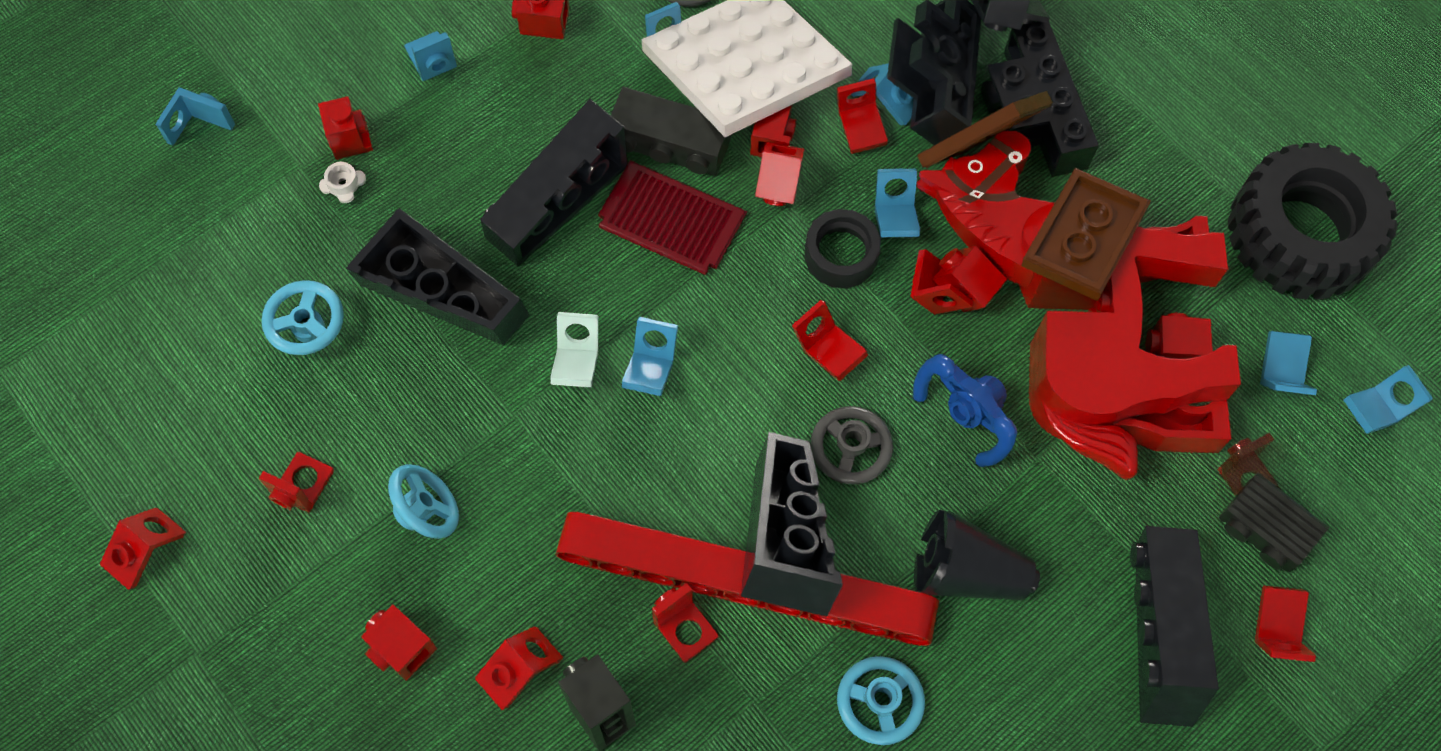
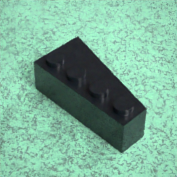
(557, 183)
(431, 276)
(787, 535)
(1172, 627)

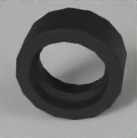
(842, 221)

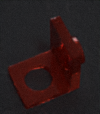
(1245, 459)

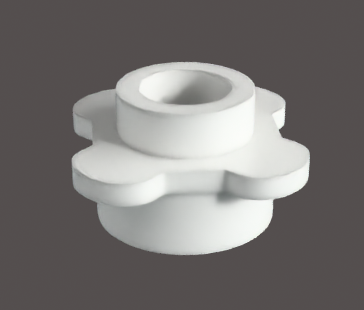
(339, 172)

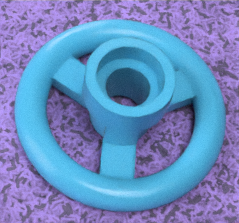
(313, 332)
(419, 504)
(893, 689)

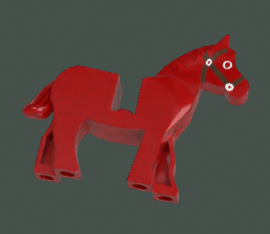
(1087, 367)

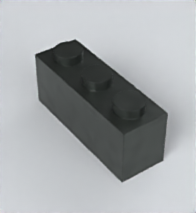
(670, 132)
(597, 701)

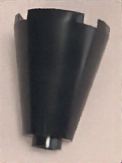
(971, 562)

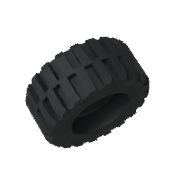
(1337, 187)

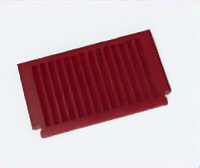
(670, 218)

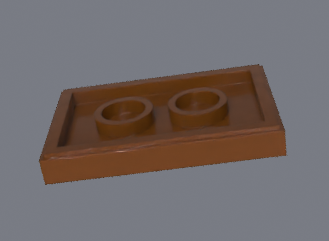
(985, 129)
(1086, 234)

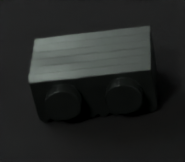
(1272, 524)

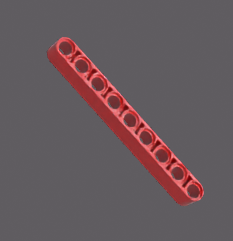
(719, 570)

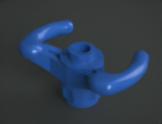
(971, 403)

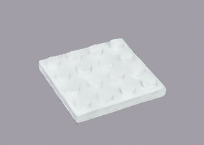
(745, 60)

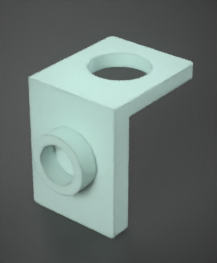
(575, 358)

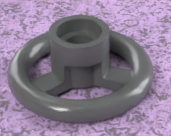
(856, 430)

